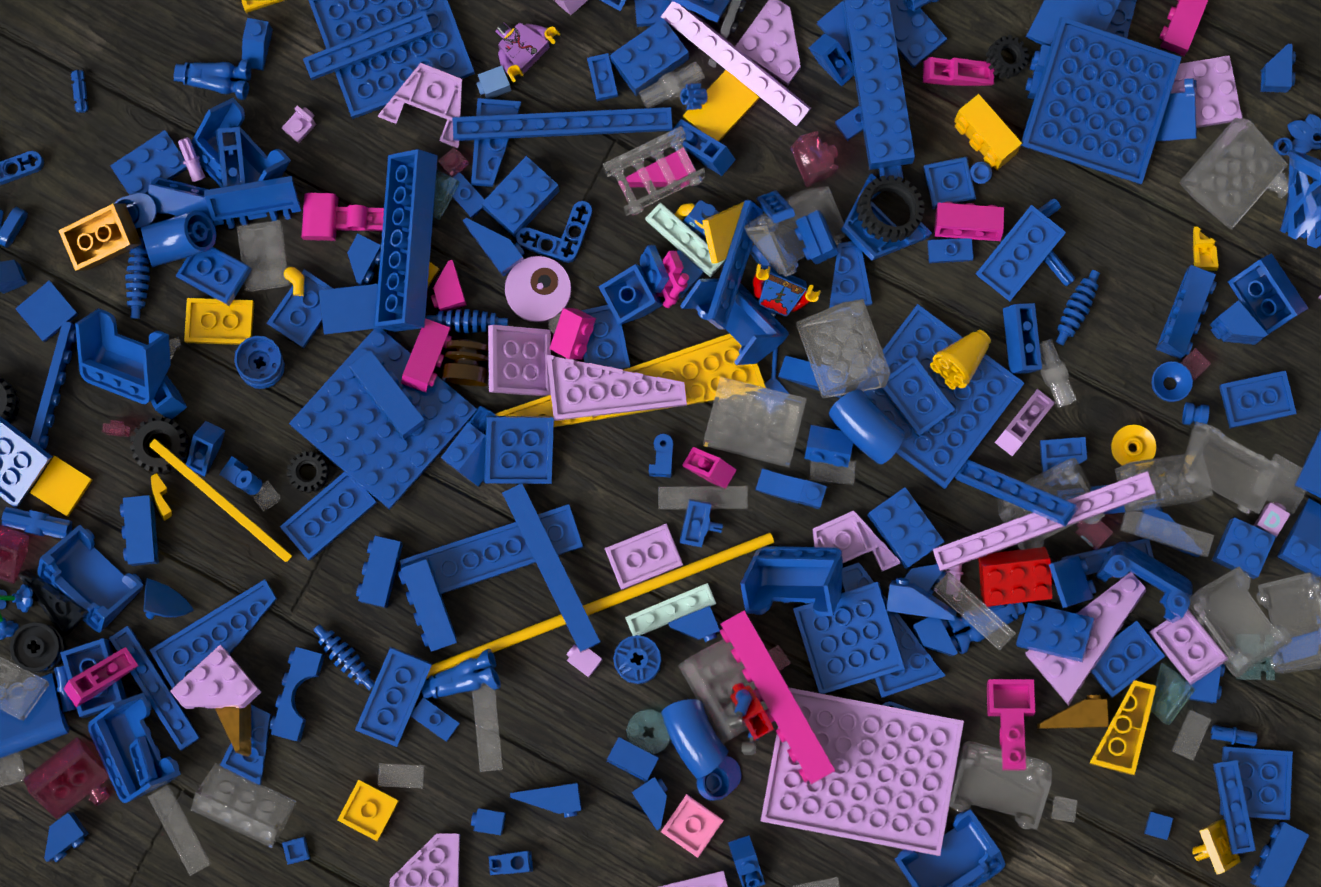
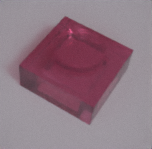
(453, 162)
(1195, 363)
(116, 428)
(779, 658)

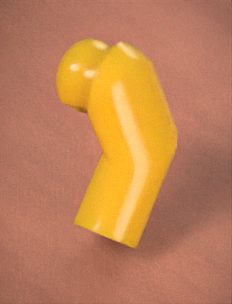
(296, 279)

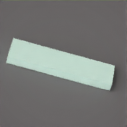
(683, 238)
(670, 610)

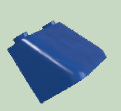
(1128, 558)
(88, 578)
(965, 859)

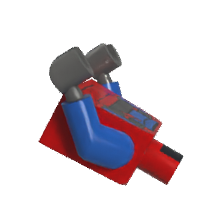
(752, 713)

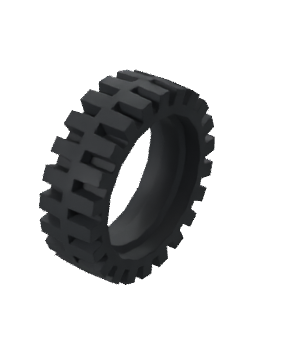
(901, 189)

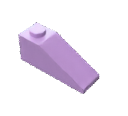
(1024, 422)

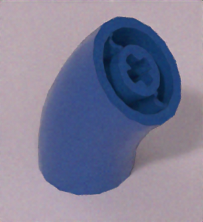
(178, 237)
(867, 426)
(694, 736)

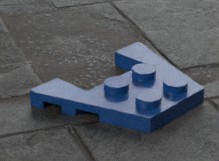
(867, 243)

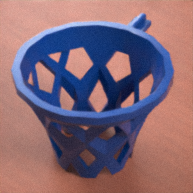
(1303, 199)

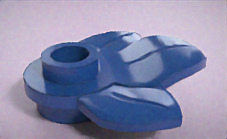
(1304, 133)

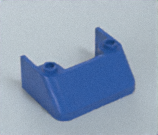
(748, 322)

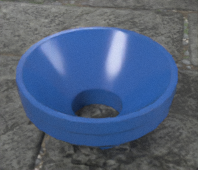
(1181, 376)

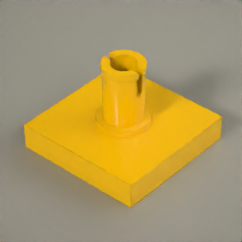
(1216, 847)

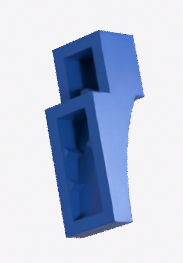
(791, 488)

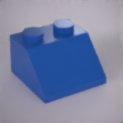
(630, 295)
(1237, 326)
(468, 454)

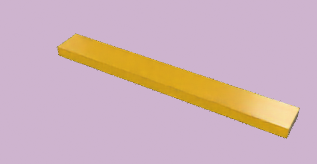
(220, 500)

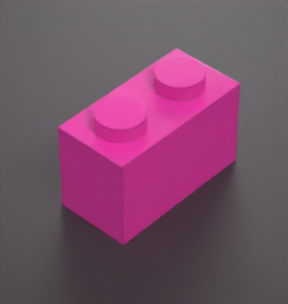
(572, 333)

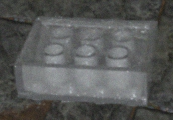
(1234, 172)
(844, 349)
(754, 422)
(711, 678)

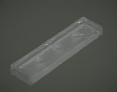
(677, 497)
(1167, 533)
(974, 611)
(487, 729)
(179, 830)

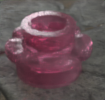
(99, 795)

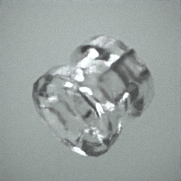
(1280, 185)

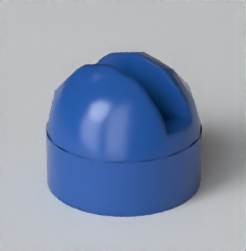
(1285, 149)

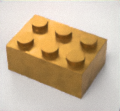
(100, 237)

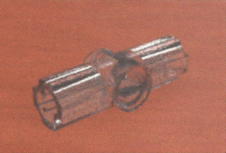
(671, 85)
(1055, 374)

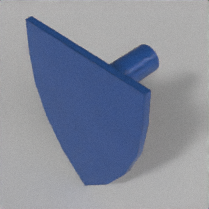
(164, 601)

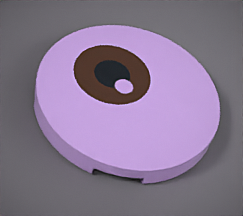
(537, 289)

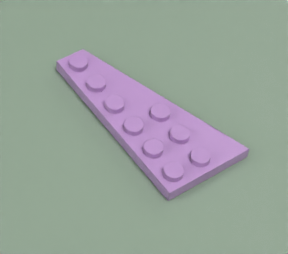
(599, 390)
(1109, 615)

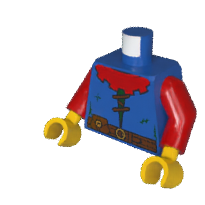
(780, 292)

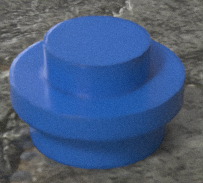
(981, 172)

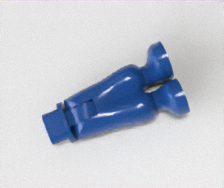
(216, 76)
(1006, 613)
(464, 677)

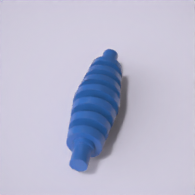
(137, 279)
(1077, 307)
(467, 321)
(344, 657)

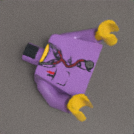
(523, 46)

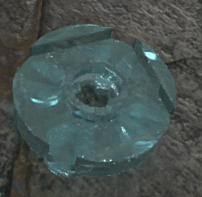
(650, 719)

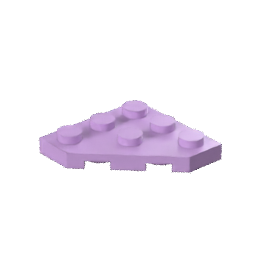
(772, 42)
(216, 684)
(432, 865)

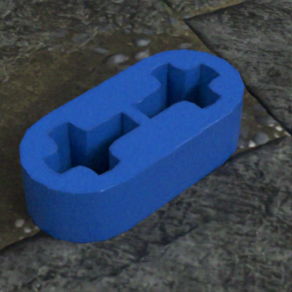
(12, 226)

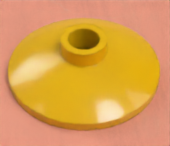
(1135, 435)

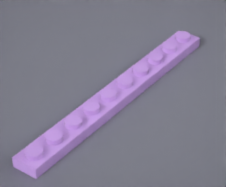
(1036, 525)

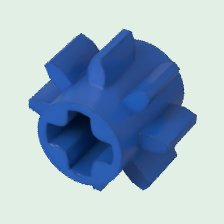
(693, 96)

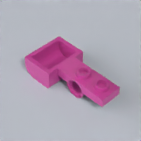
(324, 217)
(1011, 701)

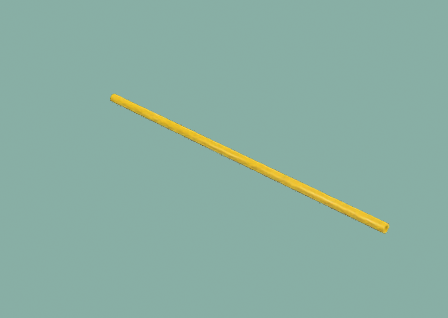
(608, 601)

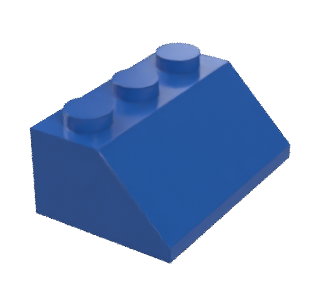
(1268, 294)

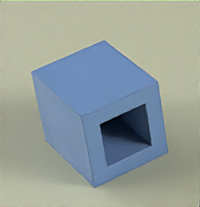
(493, 83)

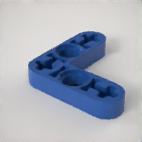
(25, 158)
(559, 243)

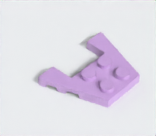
(429, 91)
(854, 539)

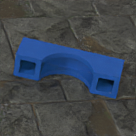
(288, 721)

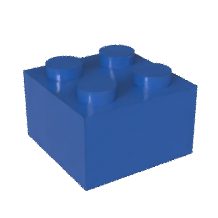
(1243, 547)

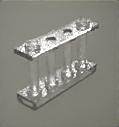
(636, 159)

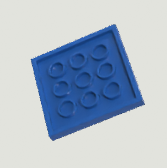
(853, 642)

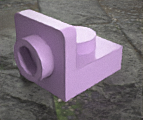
(299, 124)

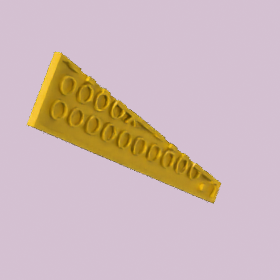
(695, 366)

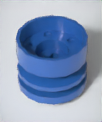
(252, 352)
(649, 665)

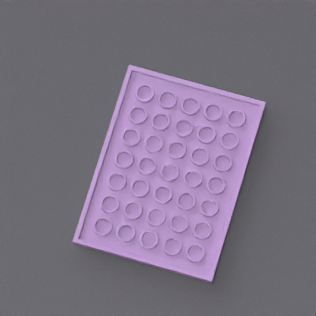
(887, 777)

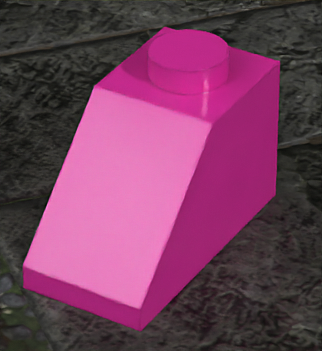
(448, 290)
(709, 467)

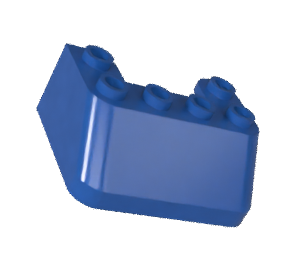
(255, 162)
(118, 361)
(793, 576)
(114, 732)

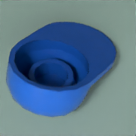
(140, 207)
(720, 781)

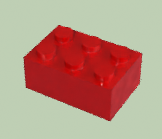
(1015, 576)

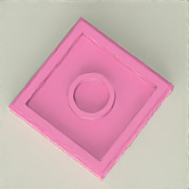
(692, 826)

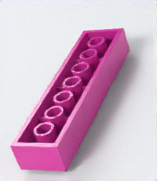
(777, 697)

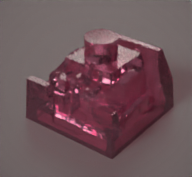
(814, 158)

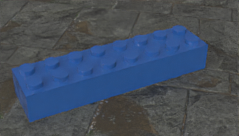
(879, 83)
(406, 241)

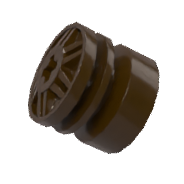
(467, 365)

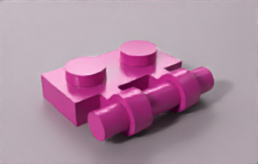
(679, 282)

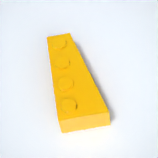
(1125, 735)

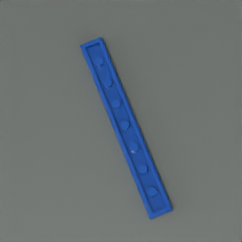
(551, 568)

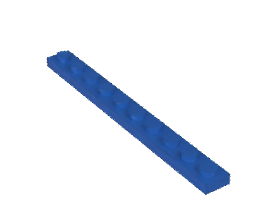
(562, 124)

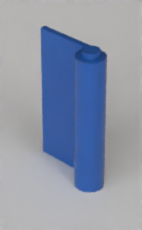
(39, 726)

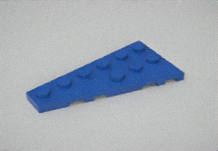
(222, 627)
(919, 664)

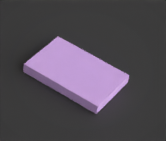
(643, 556)
(1189, 647)

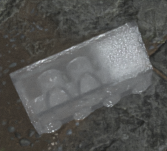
(243, 805)

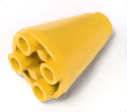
(961, 359)

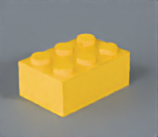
(987, 132)

